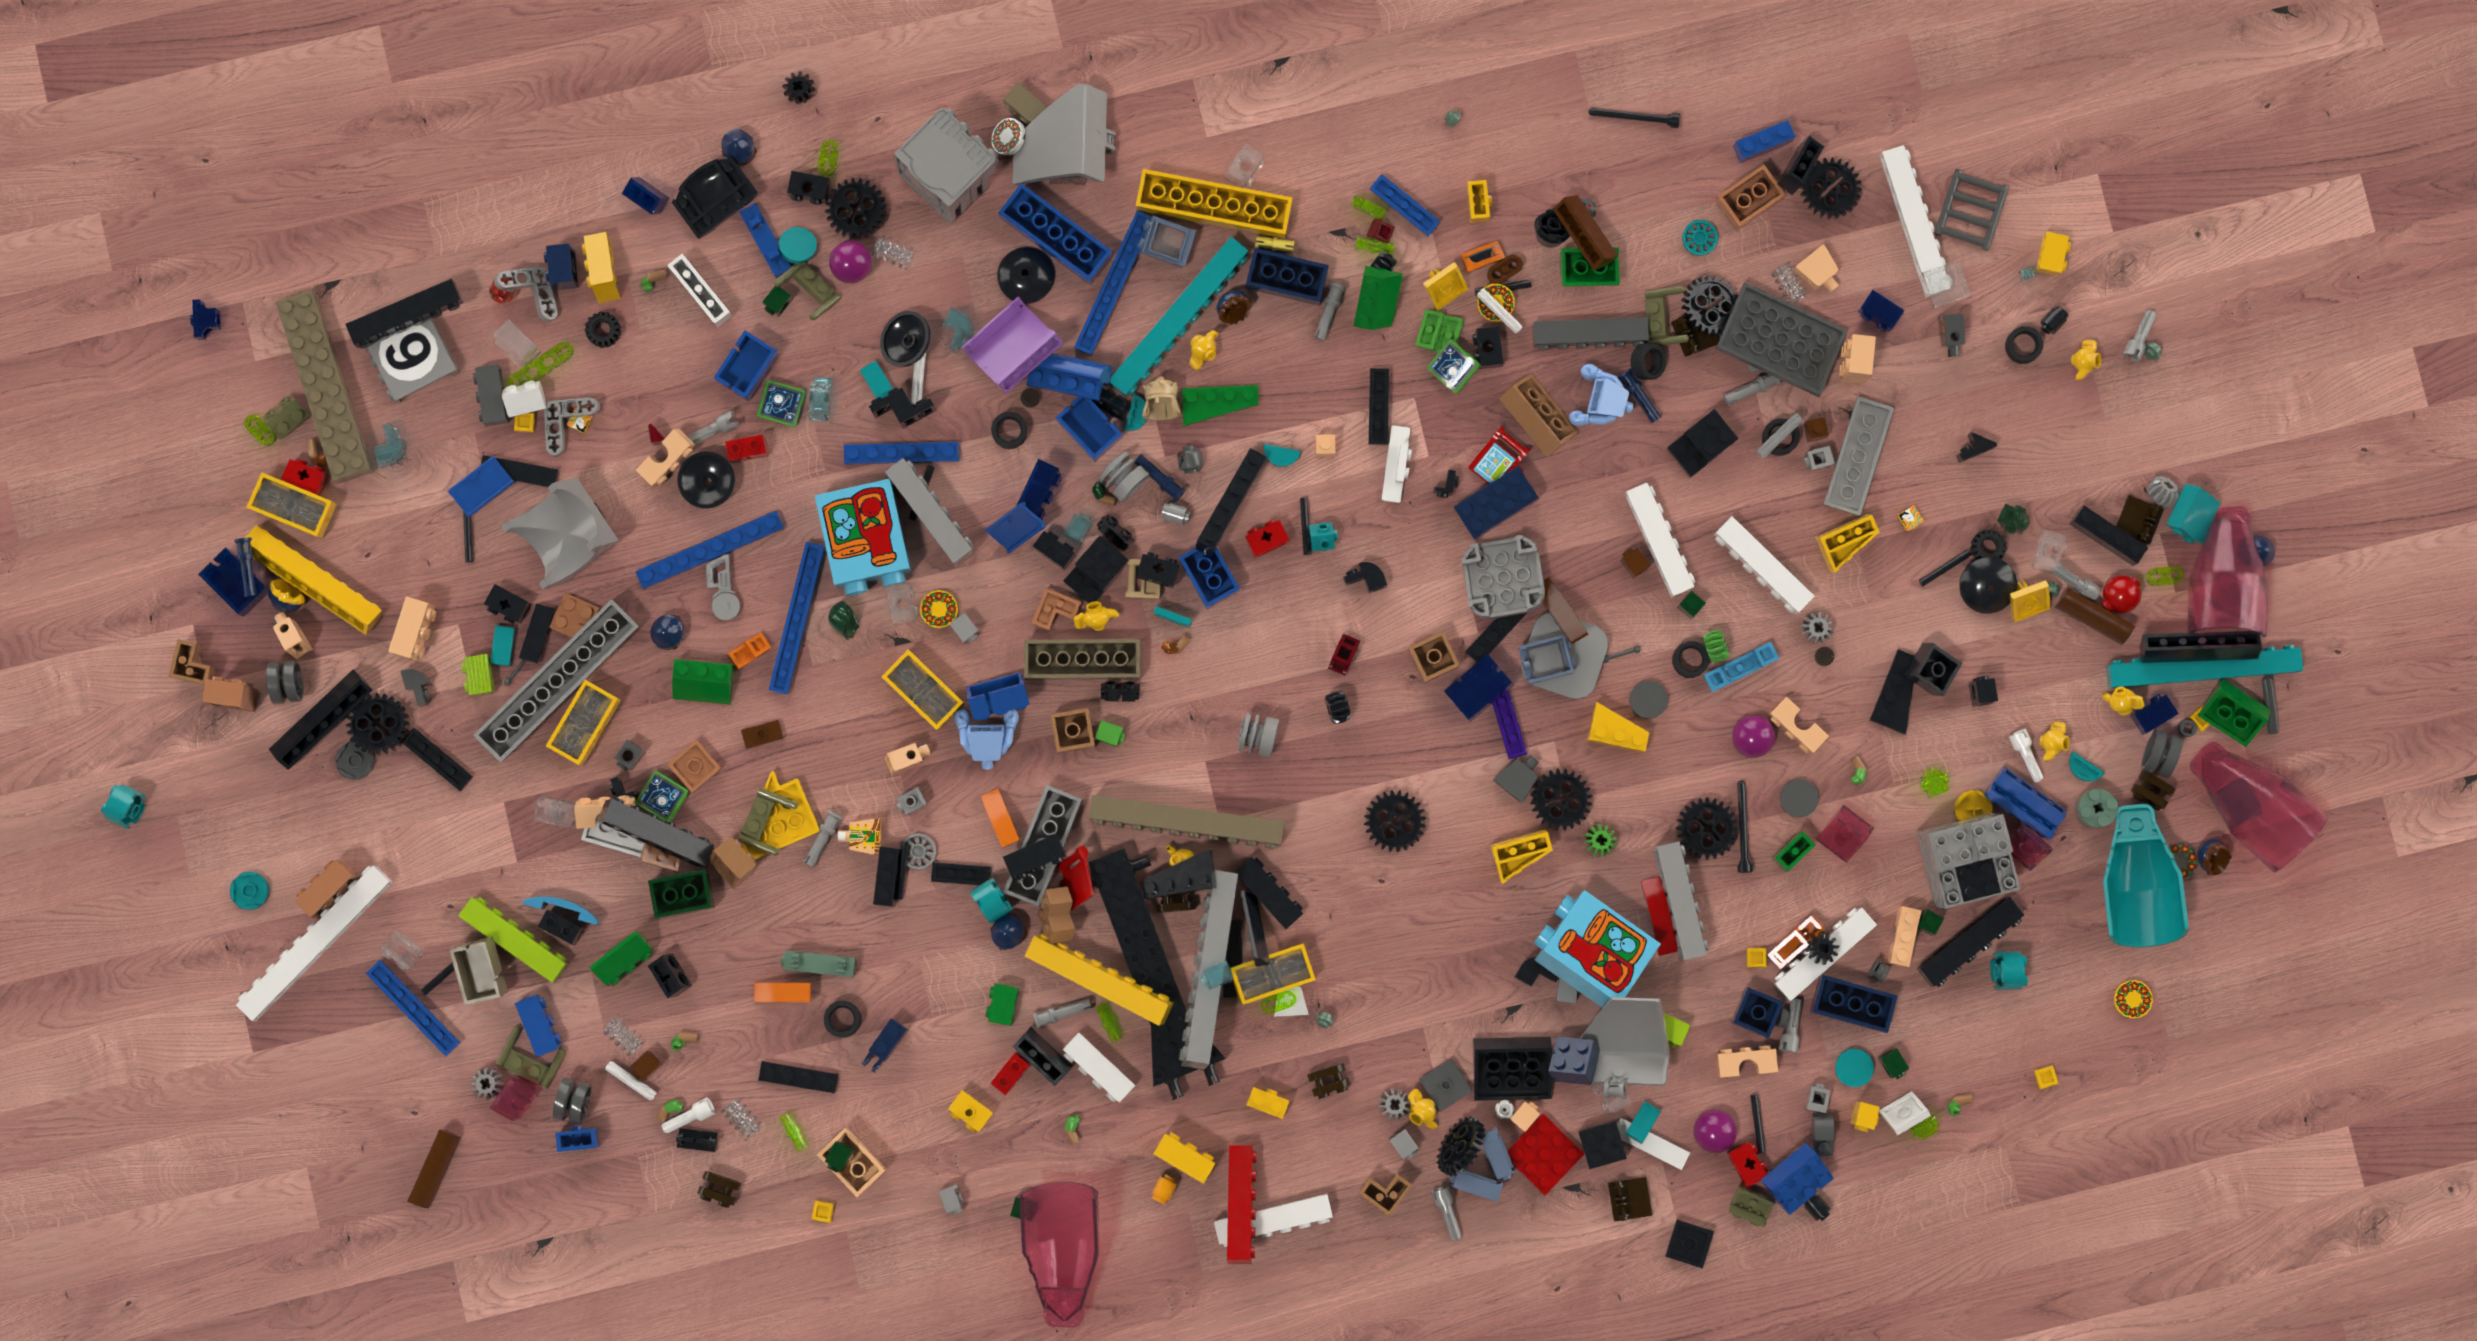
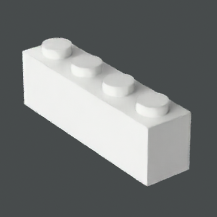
(699, 290)
(1099, 1068)

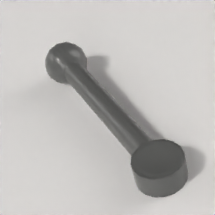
(1636, 649)
(507, 682)

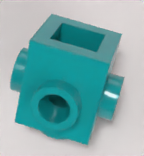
(1322, 536)

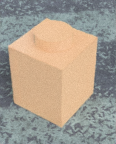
(1325, 445)
(1525, 1115)

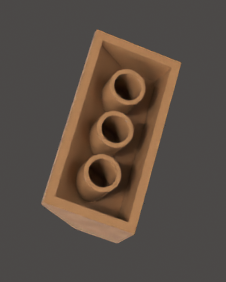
(1538, 415)

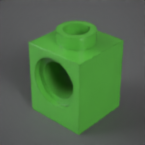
(1110, 734)

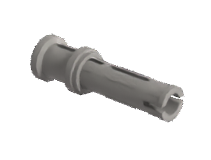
(1331, 303)
(1760, 384)
(827, 829)
(1052, 1015)

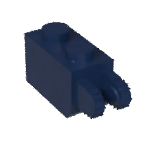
(885, 1043)

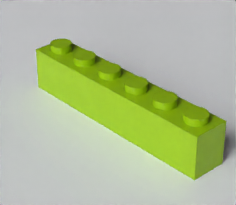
(513, 939)

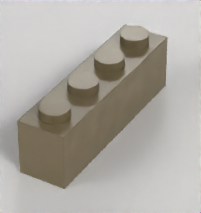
(1023, 104)

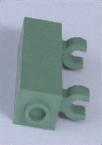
(818, 963)

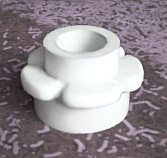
(1509, 1109)

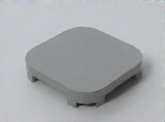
(1503, 577)
(1587, 653)

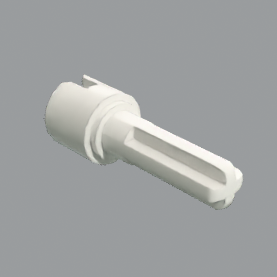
(2021, 742)
(700, 1110)

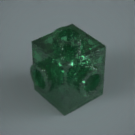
(2013, 519)

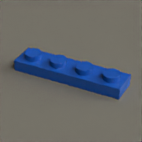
(1404, 205)

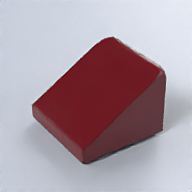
(1380, 230)
(655, 437)

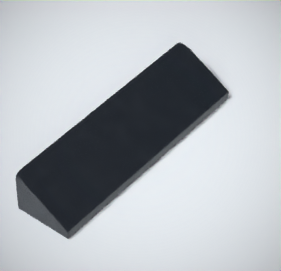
(1255, 929)

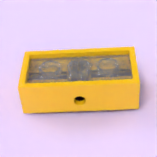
(291, 505)
(923, 690)
(583, 723)
(1286, 970)

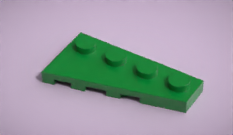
(1213, 402)

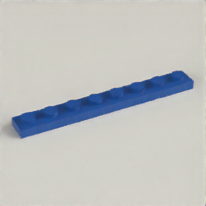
(1112, 286)
(709, 550)
(796, 618)

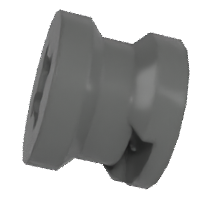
(1881, 970)

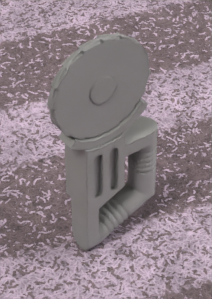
(725, 603)

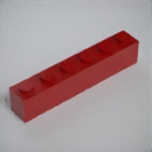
(1241, 1204)

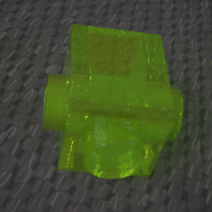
(1934, 782)
(1925, 1128)

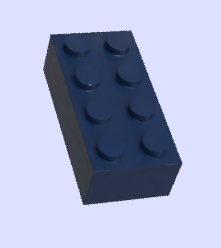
(1287, 276)
(1496, 503)
(1853, 1004)

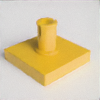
(1445, 285)
(2029, 600)

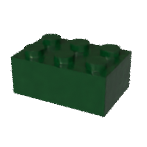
(681, 894)

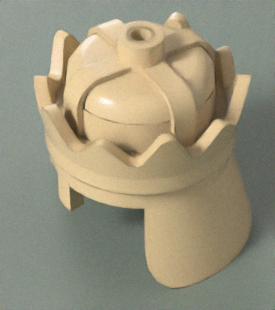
(1161, 400)

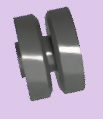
(284, 682)
(2162, 753)
(572, 1101)

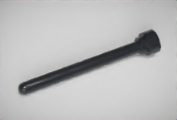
(1672, 119)
(1745, 864)

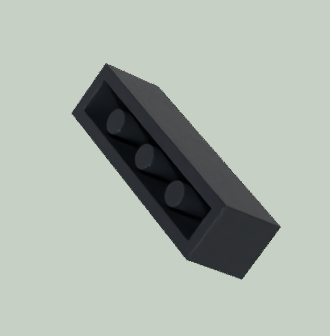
(2108, 535)
(1268, 892)

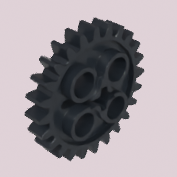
(1842, 200)
(871, 215)
(1701, 291)
(366, 736)
(1567, 815)
(1401, 837)
(1694, 841)
(1460, 1146)

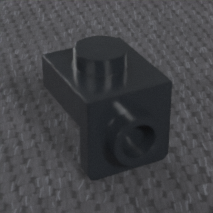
(1451, 482)
(618, 789)

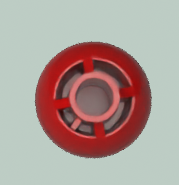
(2121, 594)

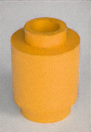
(1164, 1189)

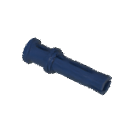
(1635, 388)
(1166, 483)
(248, 556)

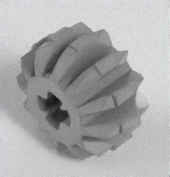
(2163, 491)
(1810, 628)
(480, 1086)
(1401, 1105)

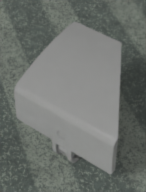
(1067, 139)
(1630, 1044)

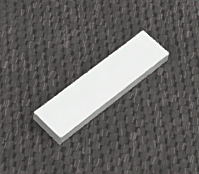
(1656, 1146)

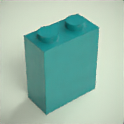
(2193, 514)

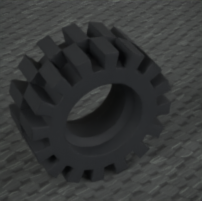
(595, 321)
(1988, 535)

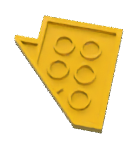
(784, 823)

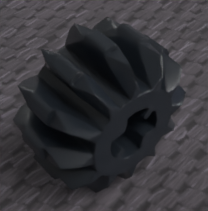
(799, 80)
(1384, 261)
(1337, 707)
(1822, 955)

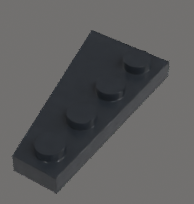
(1894, 698)
(1185, 877)

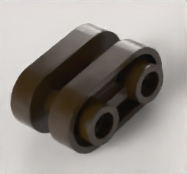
(2142, 793)
(1185, 905)
(1339, 1085)
(725, 1199)

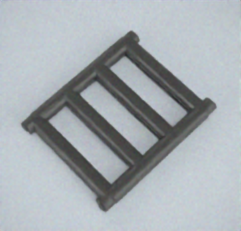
(1996, 208)

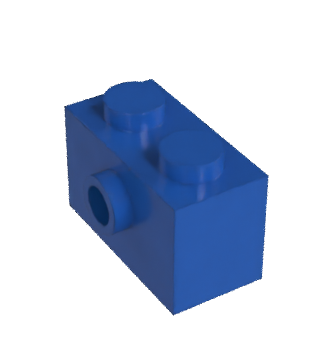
(577, 1139)

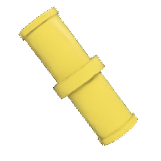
(1274, 244)

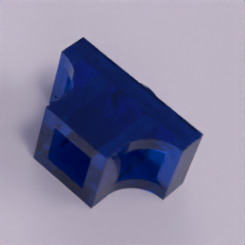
(204, 319)

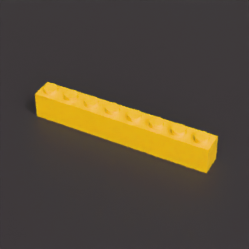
(313, 581)
(1100, 979)

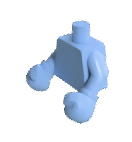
(1606, 401)
(986, 742)

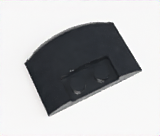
(713, 195)

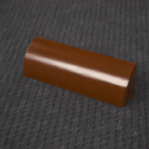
(1585, 232)
(2094, 616)
(434, 1169)

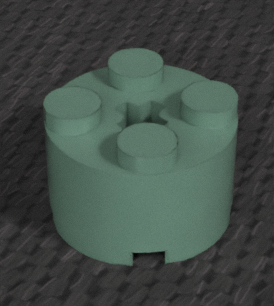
(2086, 813)

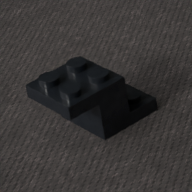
(902, 408)
(1702, 443)
(1096, 570)

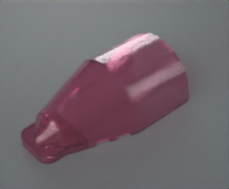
(2228, 577)
(2258, 805)
(1061, 1246)

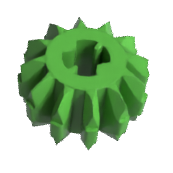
(1716, 646)
(1596, 845)

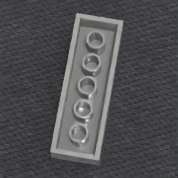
(933, 516)
(1053, 816)
(1680, 901)

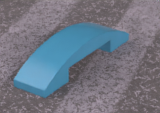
(1741, 667)
(540, 902)

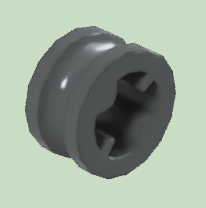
(2181, 726)

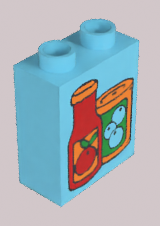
(863, 536)
(1594, 949)

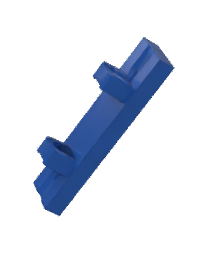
(765, 240)

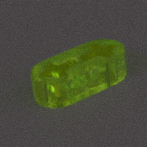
(832, 159)
(1368, 207)
(257, 433)
(2164, 571)
(1276, 997)

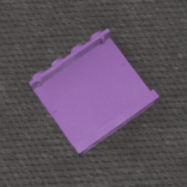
(1012, 345)

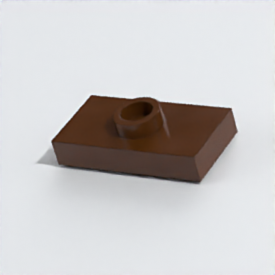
(762, 734)

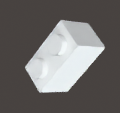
(523, 398)

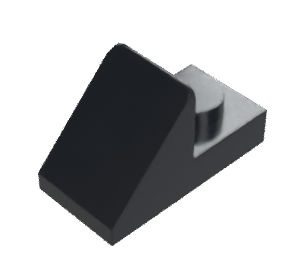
(1979, 444)

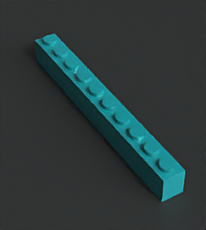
(1178, 317)
(2144, 674)

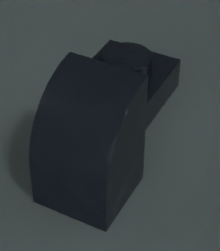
(1370, 573)
(1531, 969)

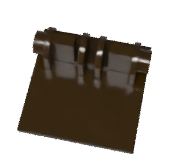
(1697, 341)
(2139, 519)
(1630, 1199)

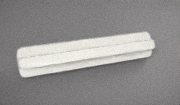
(1504, 315)
(918, 377)
(630, 1080)

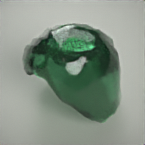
(843, 620)

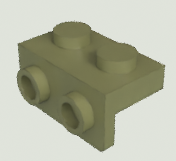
(285, 416)
(1751, 1206)

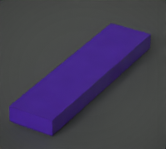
(1509, 726)

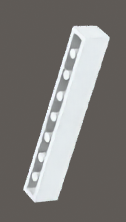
(1912, 211)

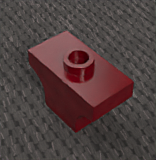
(1343, 654)

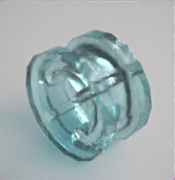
(2028, 273)

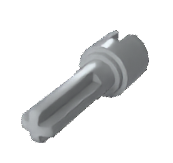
(2136, 346)
(721, 425)
(2083, 587)
(1789, 1040)
(1443, 1199)

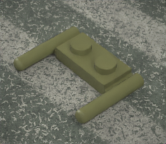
(813, 284)
(1657, 316)
(758, 819)
(527, 1066)

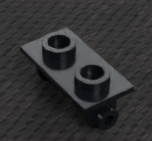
(1116, 408)
(1121, 536)
(1128, 690)
(696, 1140)

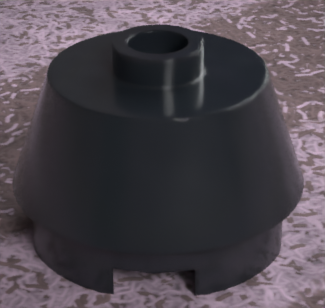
(1550, 230)

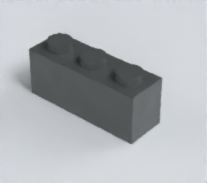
(489, 395)

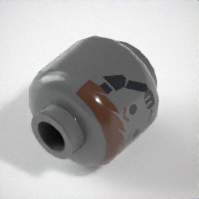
(1190, 459)

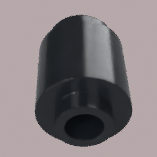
(2054, 320)
(1817, 1208)

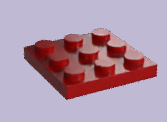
(1544, 1154)

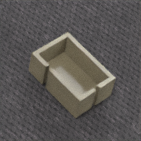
(478, 970)

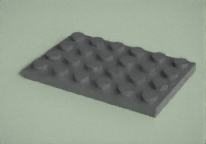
(1781, 339)

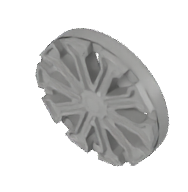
(918, 851)

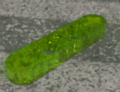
(538, 363)

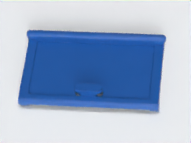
(483, 488)
(1016, 530)

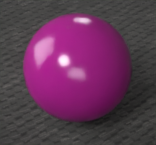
(850, 262)
(1753, 736)
(1715, 1131)

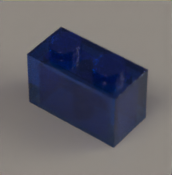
(645, 195)
(1880, 311)
(2154, 714)

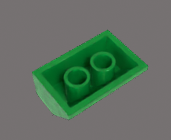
(1577, 272)
(1377, 298)
(702, 681)
(2234, 712)
(622, 959)

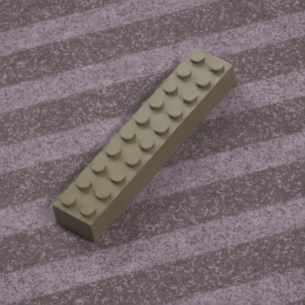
(324, 386)
(1186, 820)

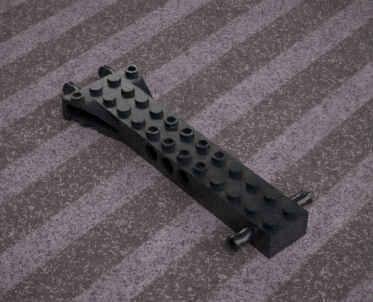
(1147, 963)

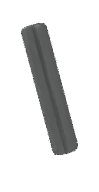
(2270, 702)

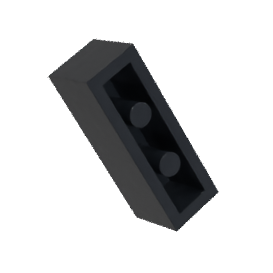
(1800, 165)
(1034, 857)
(886, 877)
(1042, 1056)

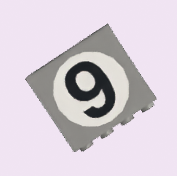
(412, 359)

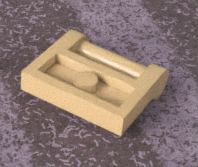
(1148, 589)

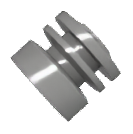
(1124, 477)
(1258, 734)

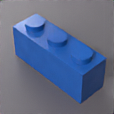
(1764, 141)
(538, 1025)

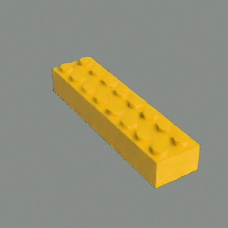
(1214, 203)

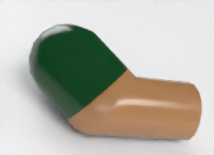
(1100, 495)

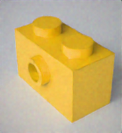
(1478, 201)
(2052, 254)
(1268, 1102)
(970, 1111)
(1864, 1116)

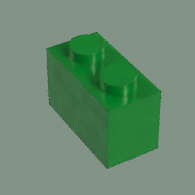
(1793, 851)
(1002, 1004)

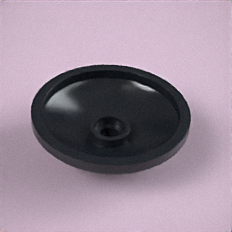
(1030, 287)
(898, 338)
(698, 469)
(1979, 576)

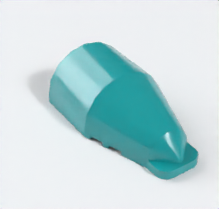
(2143, 883)

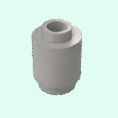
(1175, 514)

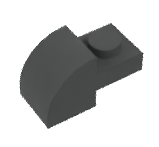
(417, 681)
(1823, 1133)

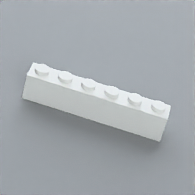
(1659, 540)
(1763, 565)
(1805, 971)
(1284, 1217)

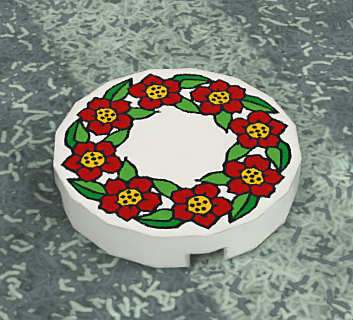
(1008, 136)

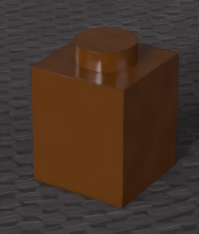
(1816, 429)
(1634, 562)
(645, 1066)

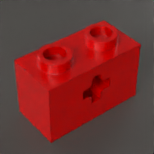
(746, 448)
(295, 470)
(1260, 547)
(1010, 1074)
(1738, 1158)

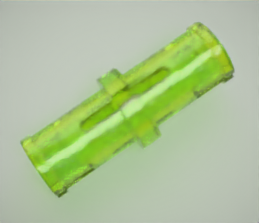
(1361, 244)
(1108, 1023)
(793, 1131)

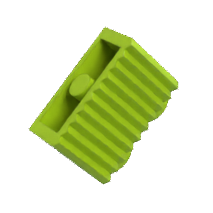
(478, 675)

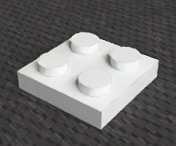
(1904, 1113)

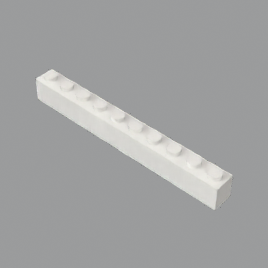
(314, 943)

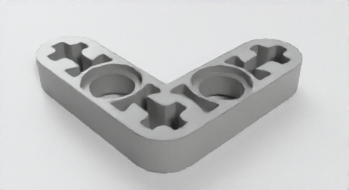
(533, 282)
(562, 413)

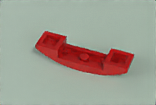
(1659, 915)

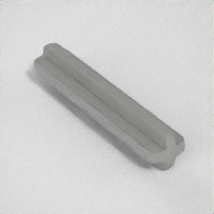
(1779, 435)

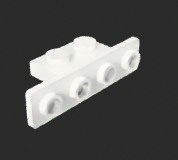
(1396, 464)

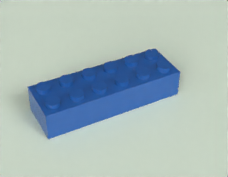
(1055, 234)

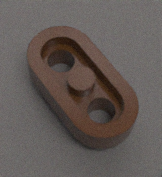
(1504, 270)

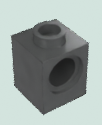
(637, 755)

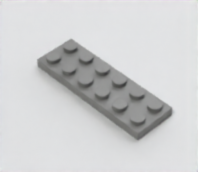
(1858, 456)

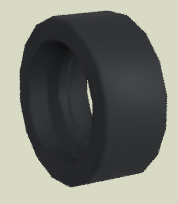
(2038, 345)
(1658, 361)
(1006, 416)
(1781, 451)
(1676, 659)
(842, 1004)

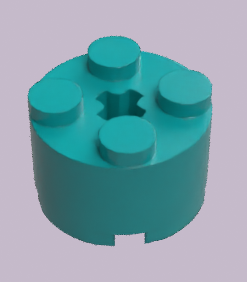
(124, 806)
(991, 900)
(2008, 970)

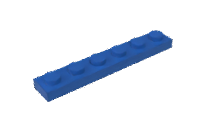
(894, 452)
(413, 1008)

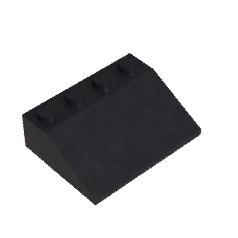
(1512, 1068)

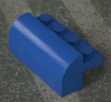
(1071, 376)
(2025, 803)

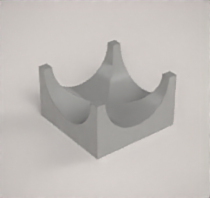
(564, 531)

